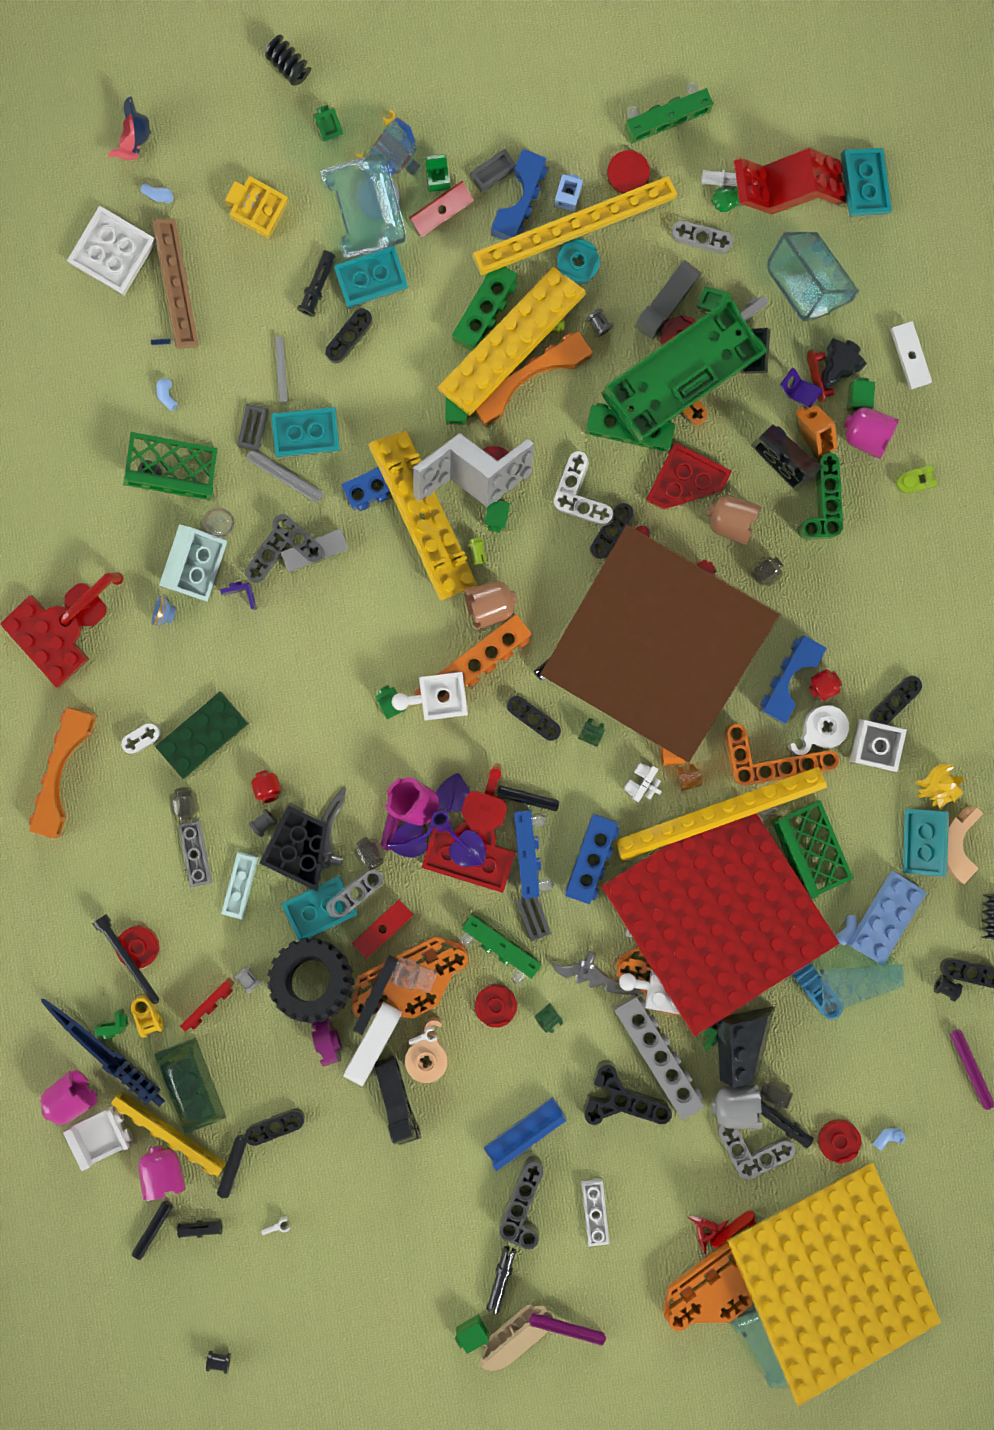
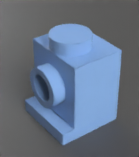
(568, 183)

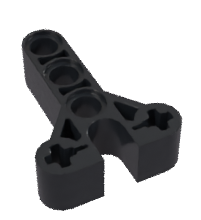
(608, 1106)
(401, 1120)

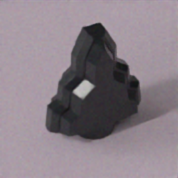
(841, 362)

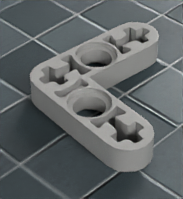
(747, 1158)

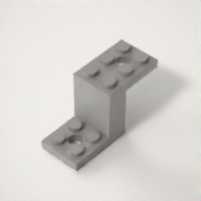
(472, 470)

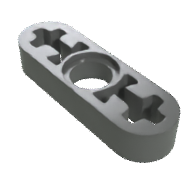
(306, 553)
(253, 565)

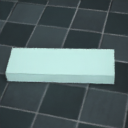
(240, 885)

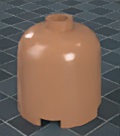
(733, 517)
(490, 603)

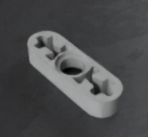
(688, 227)

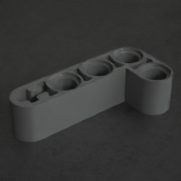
(667, 300)
(523, 1199)

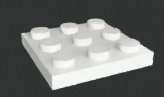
(111, 250)

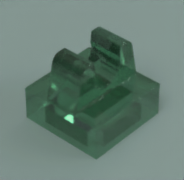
(591, 733)
(548, 1018)

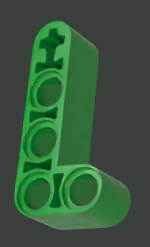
(824, 495)

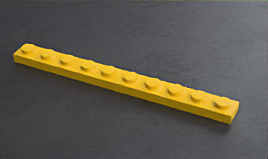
(574, 225)
(721, 813)

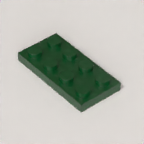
(202, 735)

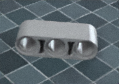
(345, 897)

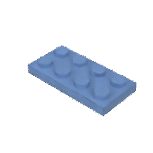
(887, 918)

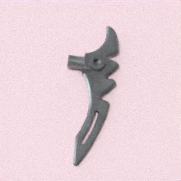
(328, 857)
(586, 970)

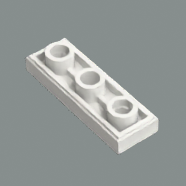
(908, 343)
(595, 1201)

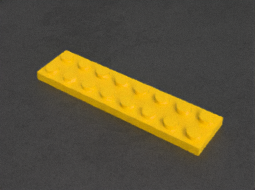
(511, 340)

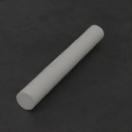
(281, 369)

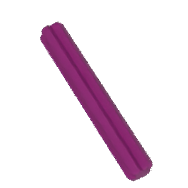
(972, 1069)
(567, 1329)

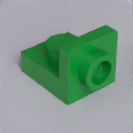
(327, 122)
(712, 298)
(385, 698)

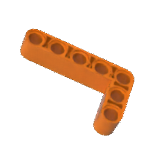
(774, 765)

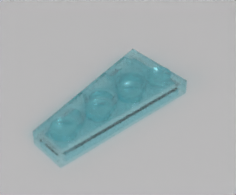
(853, 985)

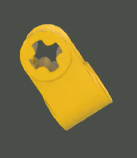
(146, 1020)

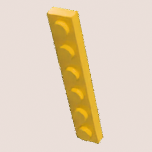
(173, 1137)

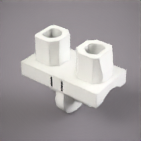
(648, 774)

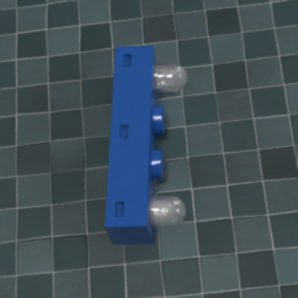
(526, 853)

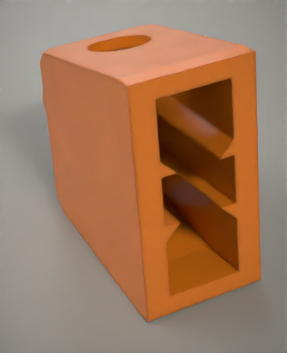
(817, 429)

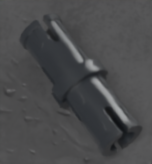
(199, 1229)

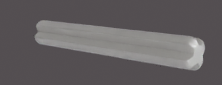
(285, 476)

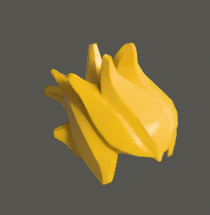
(941, 785)

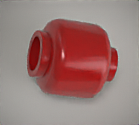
(825, 684)
(266, 786)

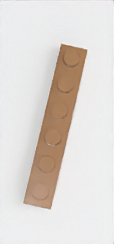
(175, 283)

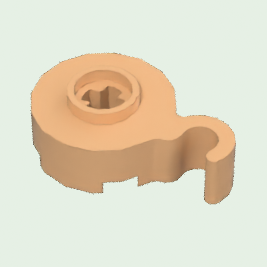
(414, 1065)

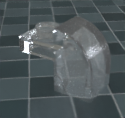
(412, 975)

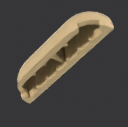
(512, 1339)

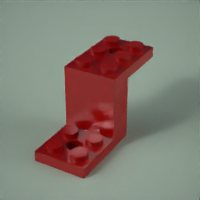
(790, 181)

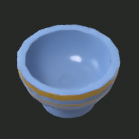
(163, 612)

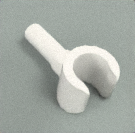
(423, 1037)
(275, 1227)

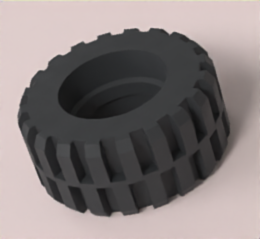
(283, 972)

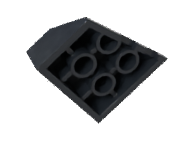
(786, 457)
(297, 847)
(742, 1045)

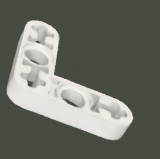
(572, 493)

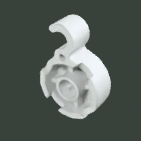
(813, 730)

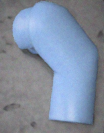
(158, 194)
(887, 1135)

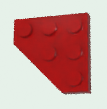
(686, 478)

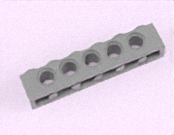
(684, 1105)

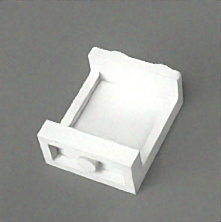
(98, 1137)

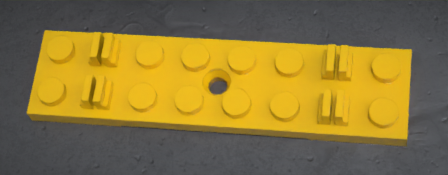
(432, 535)

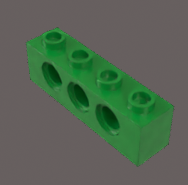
(508, 282)
(597, 428)

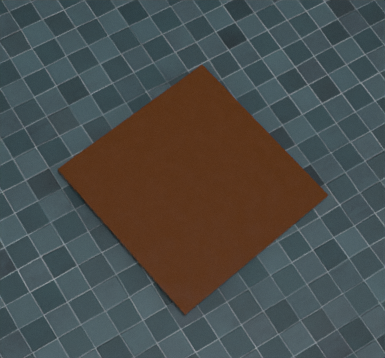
(659, 643)

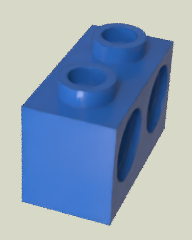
(364, 483)

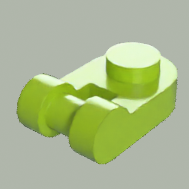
(909, 481)

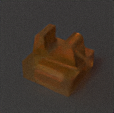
(689, 779)

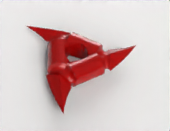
(704, 1223)

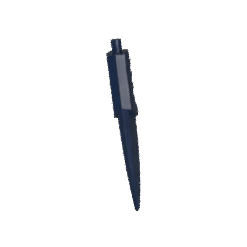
(112, 1062)

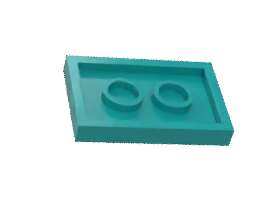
(866, 182)
(371, 276)
(305, 432)
(926, 842)
(308, 910)

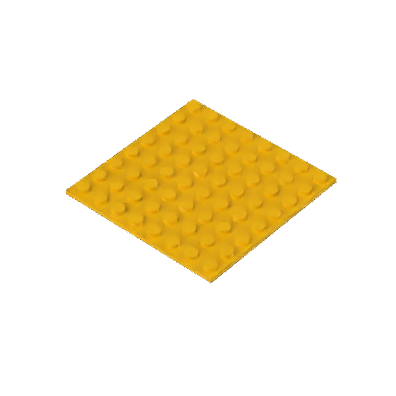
(834, 1283)

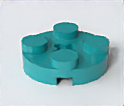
(590, 257)

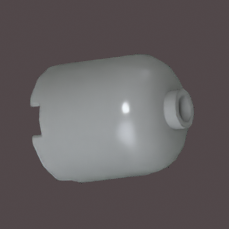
(738, 1107)

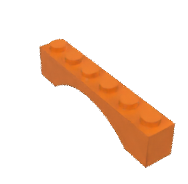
(566, 355)
(49, 813)

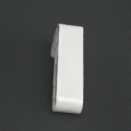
(372, 1044)

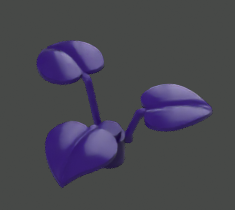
(465, 851)

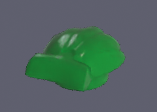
(726, 199)

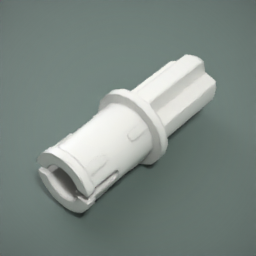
(718, 178)

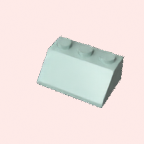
(193, 563)

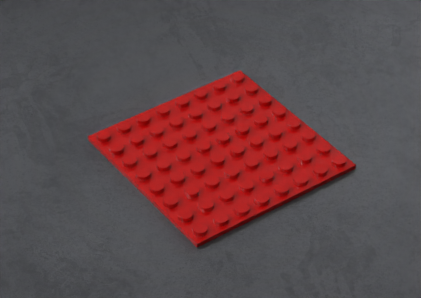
(719, 919)

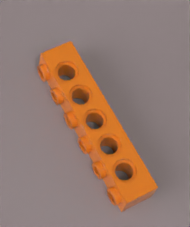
(512, 626)

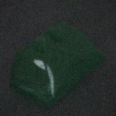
(190, 1085)

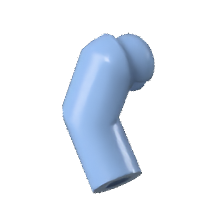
(163, 393)
(846, 934)

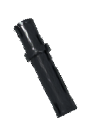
(802, 1137)
(503, 1270)

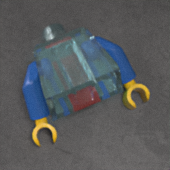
(396, 145)

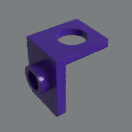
(800, 390)
(239, 587)

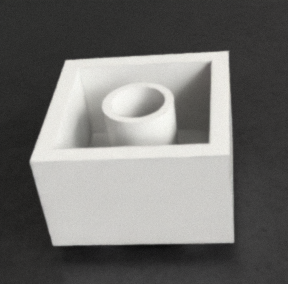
(877, 745)

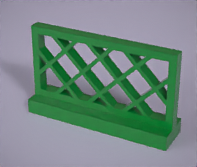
(171, 484)
(799, 861)

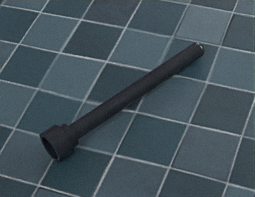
(103, 925)

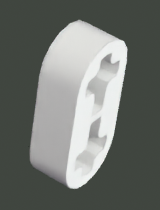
(143, 743)

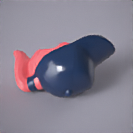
(134, 135)

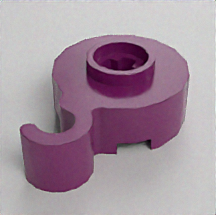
(327, 1042)

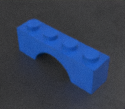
(529, 172)
(779, 702)

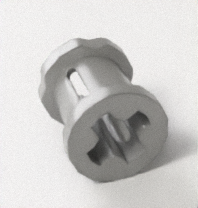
(247, 979)

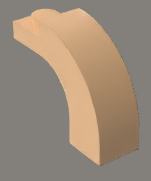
(958, 864)

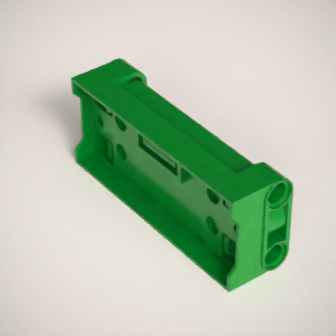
(683, 371)

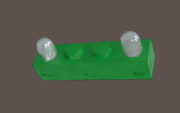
(672, 114)
(501, 945)

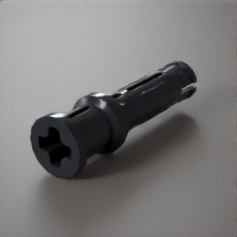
(315, 294)

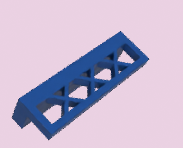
(525, 1133)

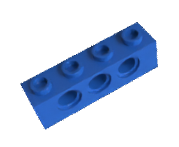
(589, 892)

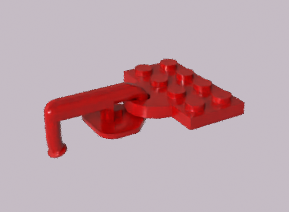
(45, 634)
(481, 815)

